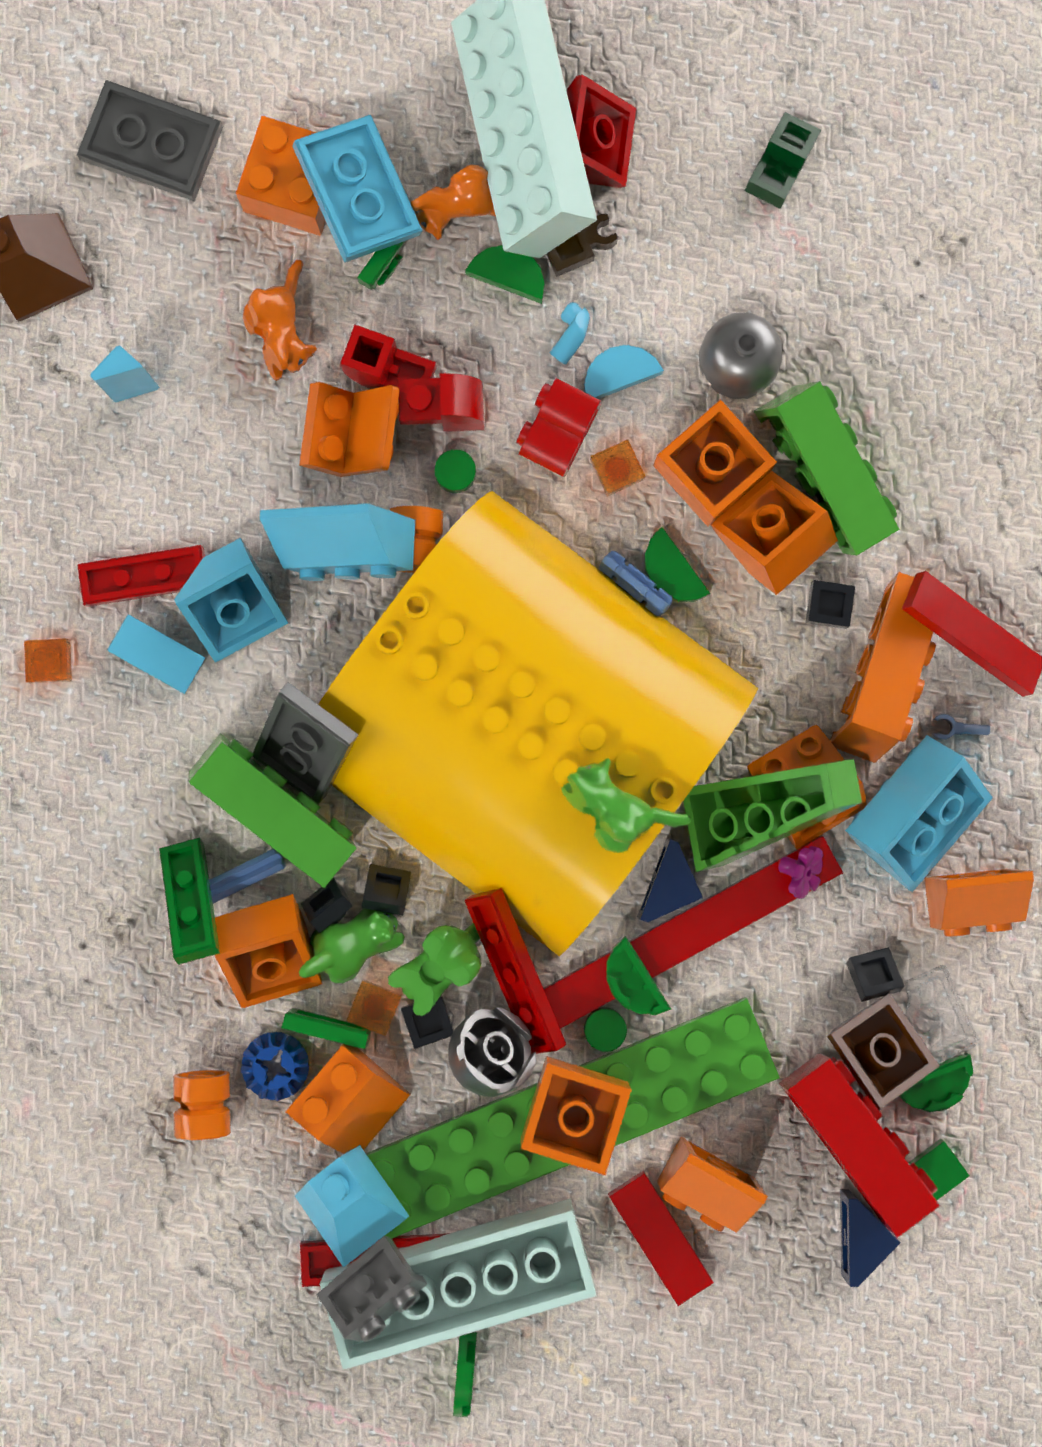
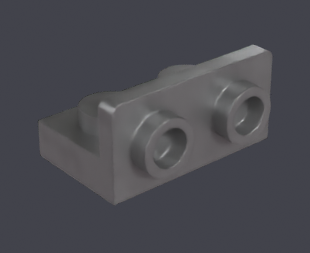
(371, 1291)

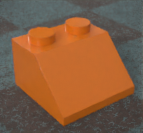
(775, 532)
(978, 899)
(265, 950)
(348, 1101)
(710, 1186)

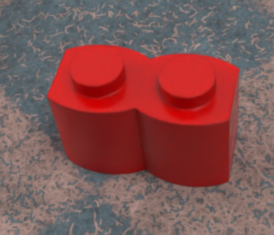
(559, 426)

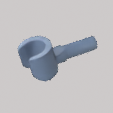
(960, 728)

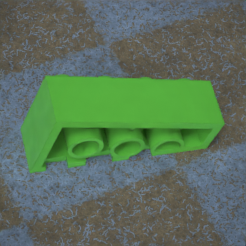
(830, 465)
(271, 810)
(758, 810)

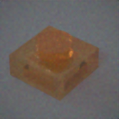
(617, 468)
(47, 661)
(374, 1007)

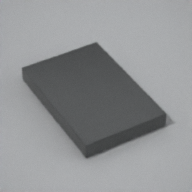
(150, 140)
(304, 743)

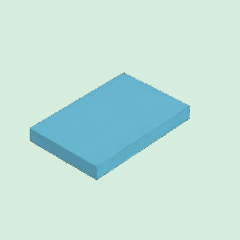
(357, 188)

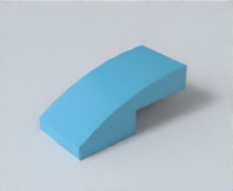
(155, 654)

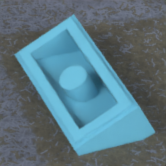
(122, 376)

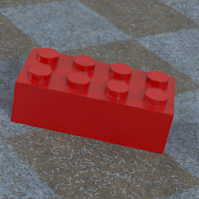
(863, 1149)

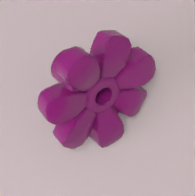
(803, 871)

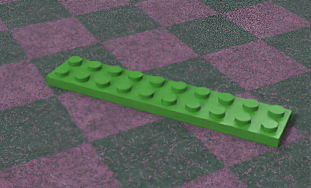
(669, 1080)

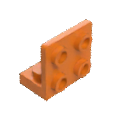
(349, 430)
(801, 751)

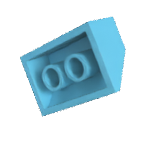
(341, 540)
(920, 812)

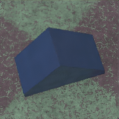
(670, 885)
(863, 1240)

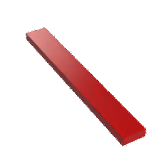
(687, 933)

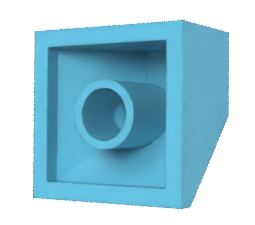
(229, 601)
(351, 1205)

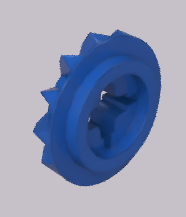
(293, 1060)

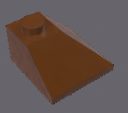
(38, 264)

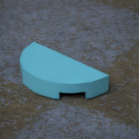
(620, 369)

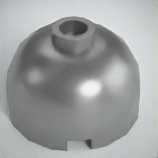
(740, 355)
(491, 1052)

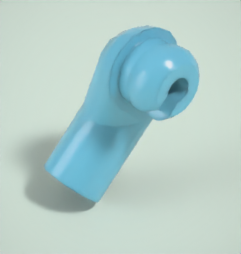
(574, 335)

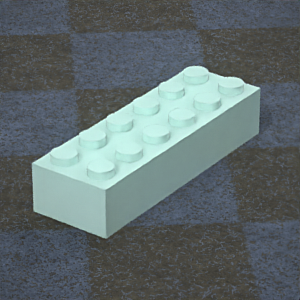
(523, 124)
(482, 1281)

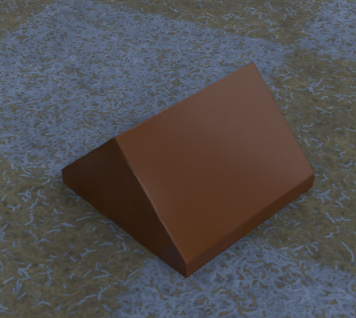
(882, 1051)

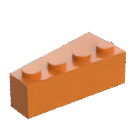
(889, 680)

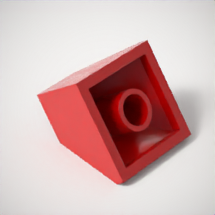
(603, 131)

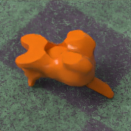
(464, 197)
(273, 316)

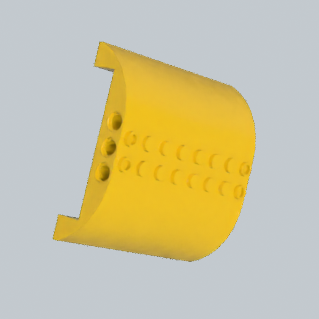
(499, 683)

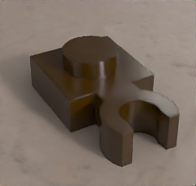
(578, 249)

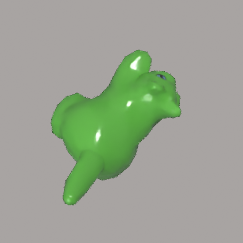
(617, 814)
(346, 946)
(447, 959)

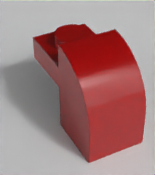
(377, 362)
(448, 400)

